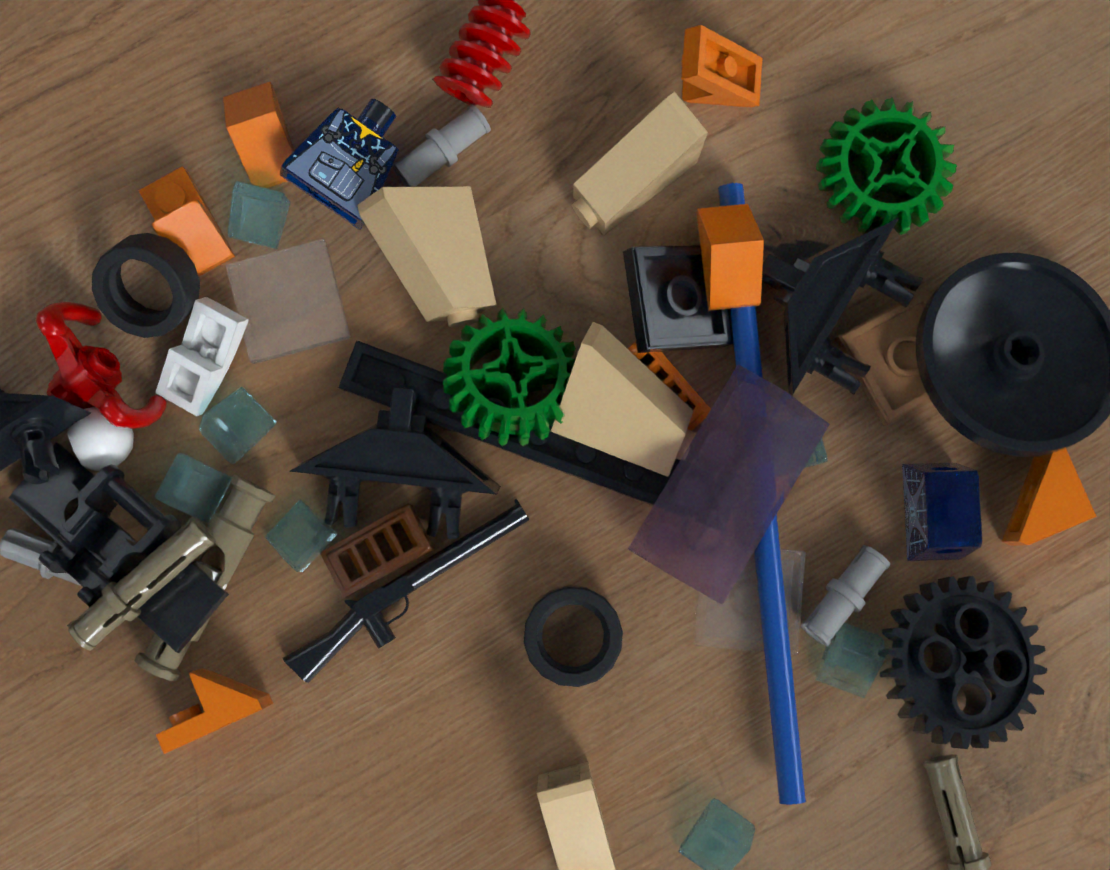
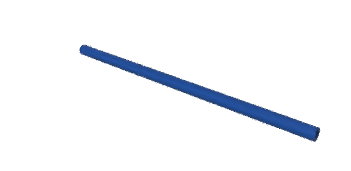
(770, 583)

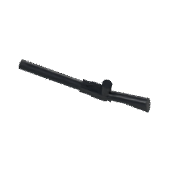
(367, 611)

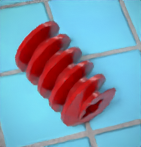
(482, 50)

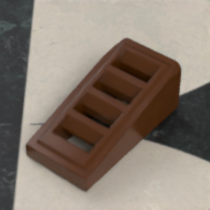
(414, 531)

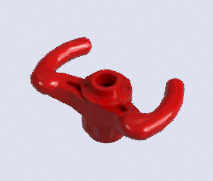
(90, 373)

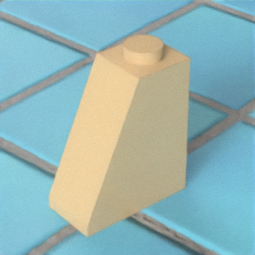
(639, 165)
(434, 249)
(623, 406)
(574, 819)

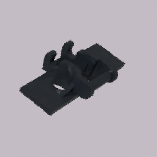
(102, 552)

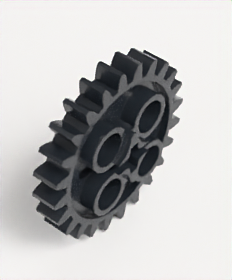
(962, 662)

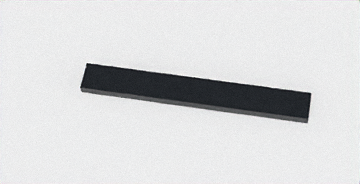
(375, 372)

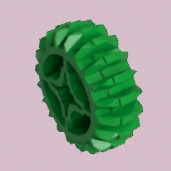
(902, 178)
(472, 387)

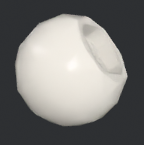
(99, 442)

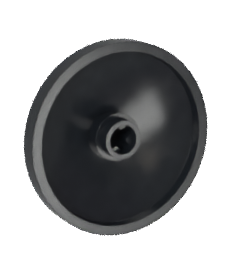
(1017, 354)

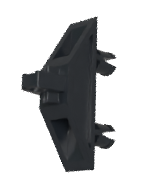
(820, 293)
(27, 430)
(399, 452)

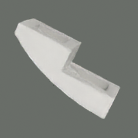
(202, 360)

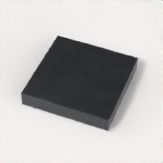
(671, 300)

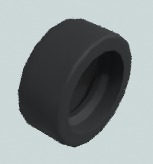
(120, 306)
(584, 673)

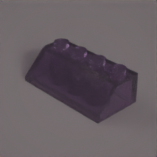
(729, 484)

